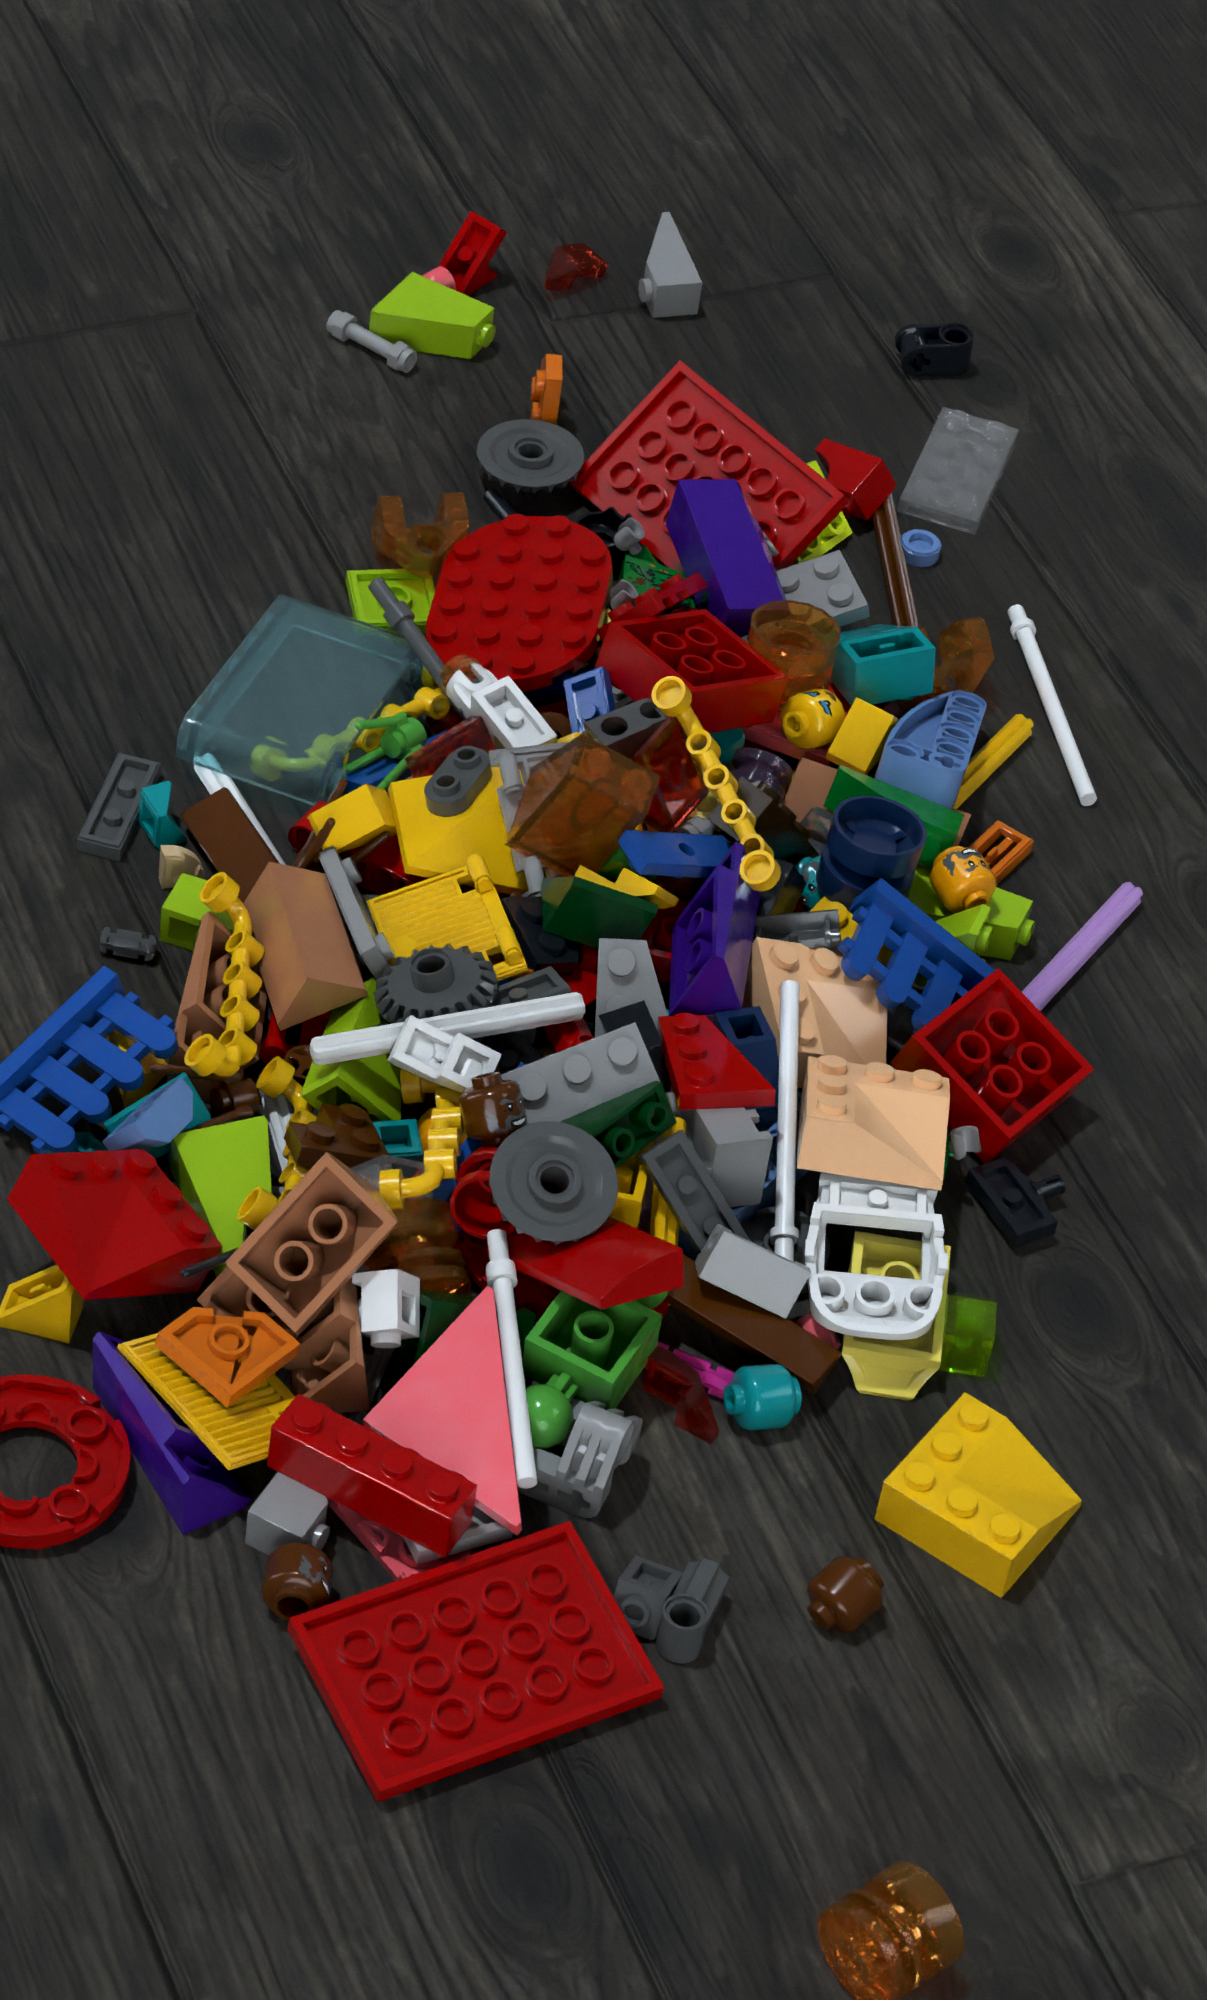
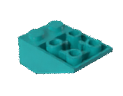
(883, 664)

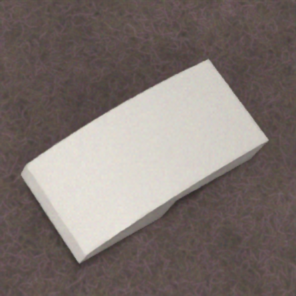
(440, 1056)

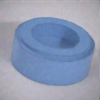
(920, 547)

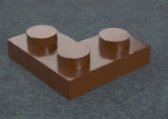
(341, 1131)

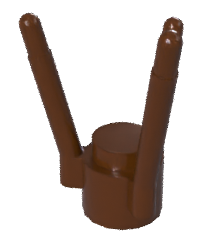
(308, 855)
(230, 1101)

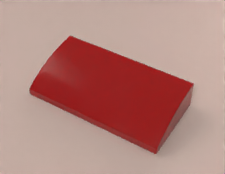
(603, 1267)

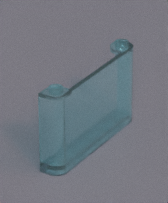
(292, 698)

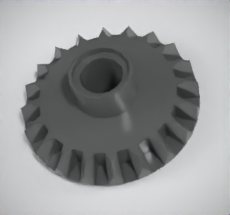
(530, 455)
(435, 984)
(560, 1156)

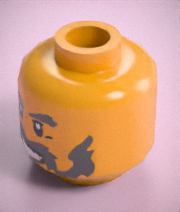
(962, 879)

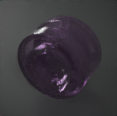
(761, 766)

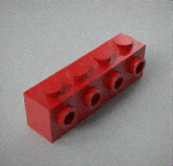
(371, 1475)

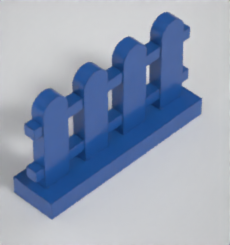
(917, 946)
(65, 1039)

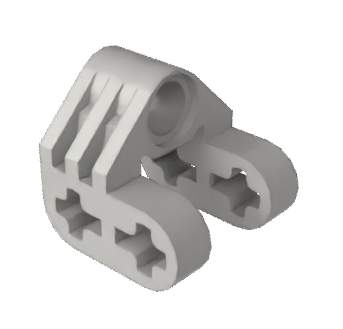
(591, 1453)

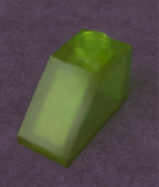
(968, 1333)

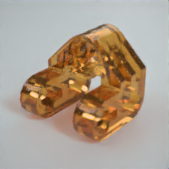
(403, 545)
(964, 655)

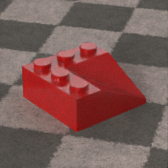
(726, 676)
(1000, 1062)
(113, 1222)

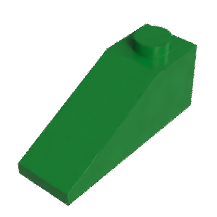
(940, 822)

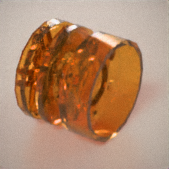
(798, 642)
(424, 1247)
(891, 1933)

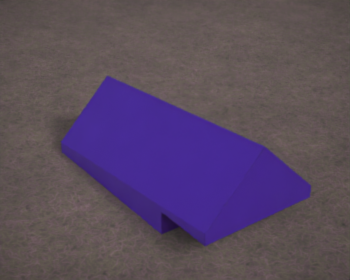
(728, 548)
(714, 942)
(175, 1460)

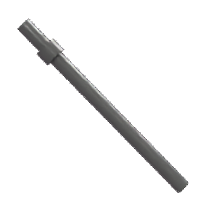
(401, 619)

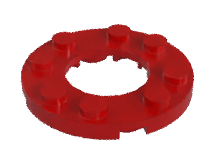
(101, 1461)

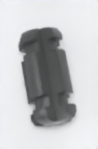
(128, 944)

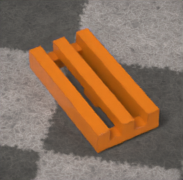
(1013, 858)

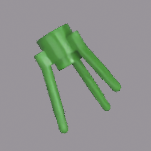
(399, 741)

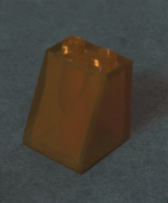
(580, 806)

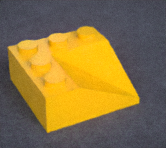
(977, 1496)

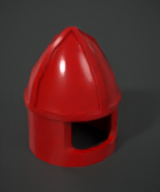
(472, 1196)

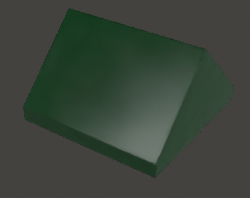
(592, 911)

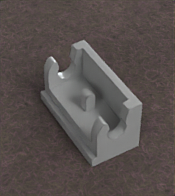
(751, 1271)

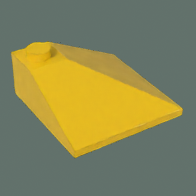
(441, 844)

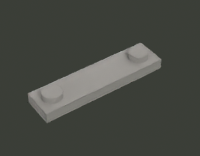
(343, 879)

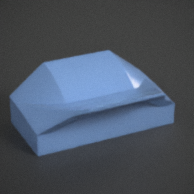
(155, 1119)

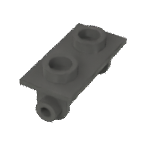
(811, 928)

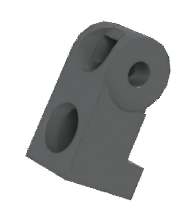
(626, 727)

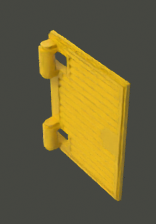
(440, 914)
(232, 1434)

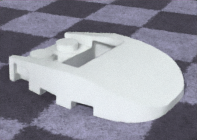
(872, 1303)

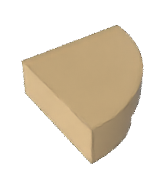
(174, 862)

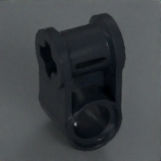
(939, 349)

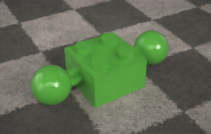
(585, 1357)

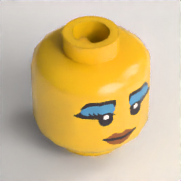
(812, 718)

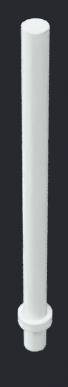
(1024, 631)
(784, 1233)

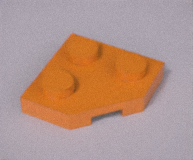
(547, 389)
(227, 1351)

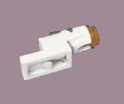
(503, 706)

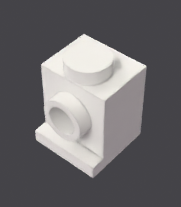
(388, 1306)

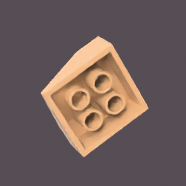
(834, 1011)
(873, 1122)

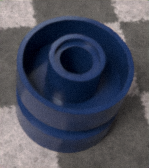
(869, 842)

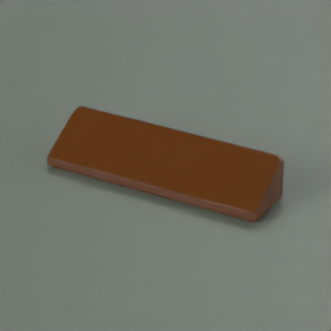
(229, 839)
(755, 1329)

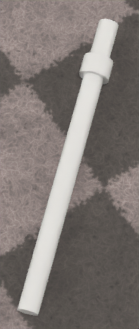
(502, 1279)

